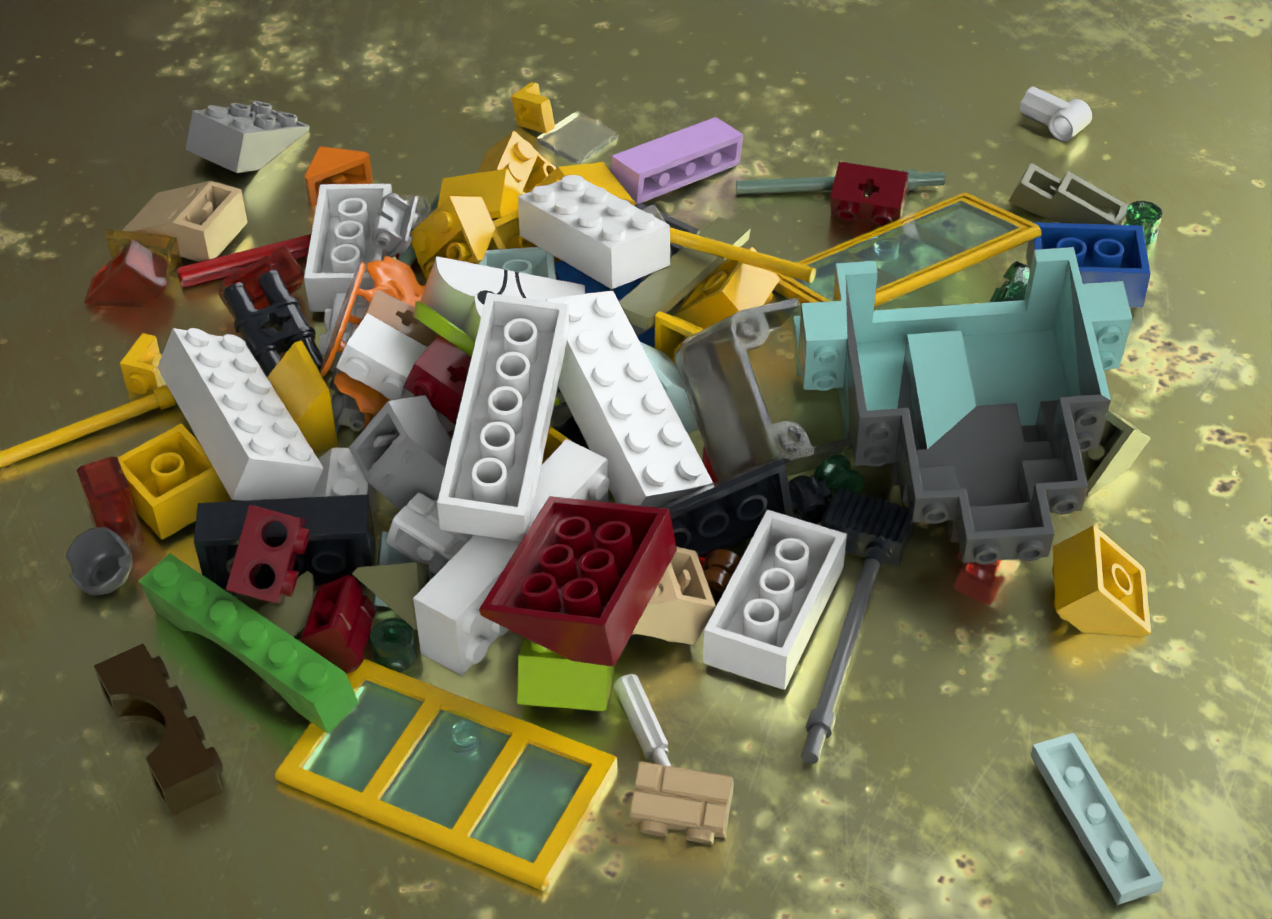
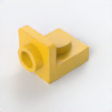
(532, 109)
(141, 365)

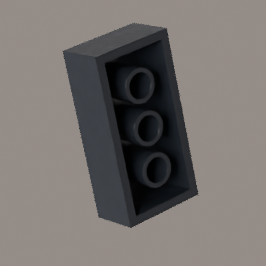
(337, 543)

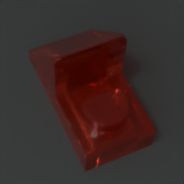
(985, 581)

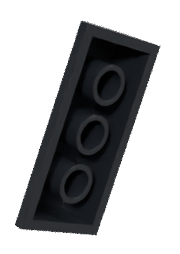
(730, 508)

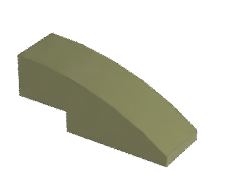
(1066, 199)

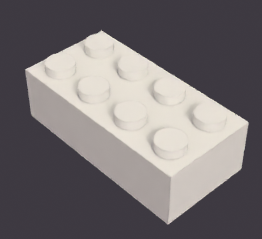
(594, 231)
(342, 240)
(774, 599)

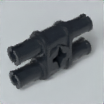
(281, 315)

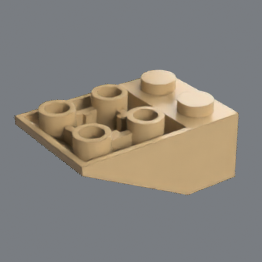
(198, 215)
(679, 603)

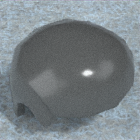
(99, 561)

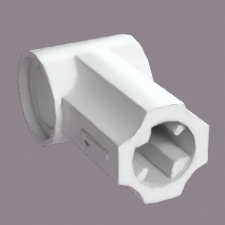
(1061, 117)

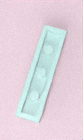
(1097, 818)

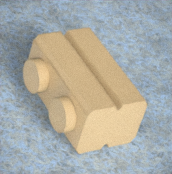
(681, 801)

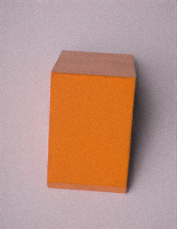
(336, 167)

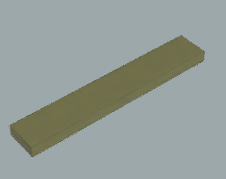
(686, 270)

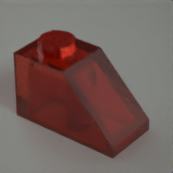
(128, 278)

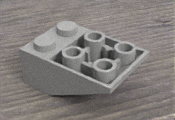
(242, 135)
(403, 450)

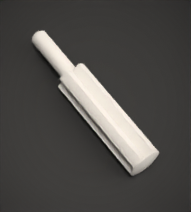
(642, 719)

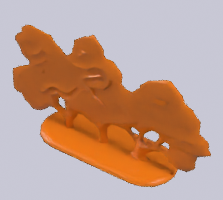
(391, 278)

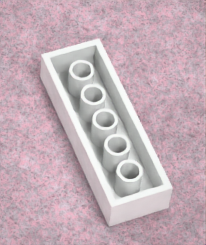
(625, 406)
(238, 417)
(504, 418)
(449, 604)

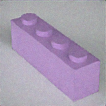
(677, 159)

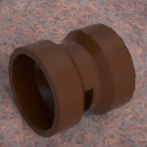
(719, 570)

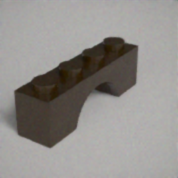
(180, 763)

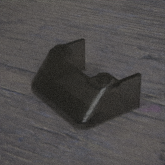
(730, 402)

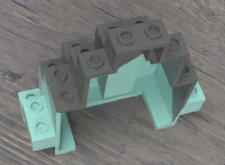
(974, 400)

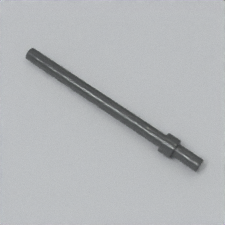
(821, 719)

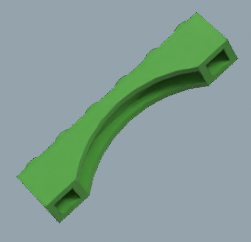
(291, 668)

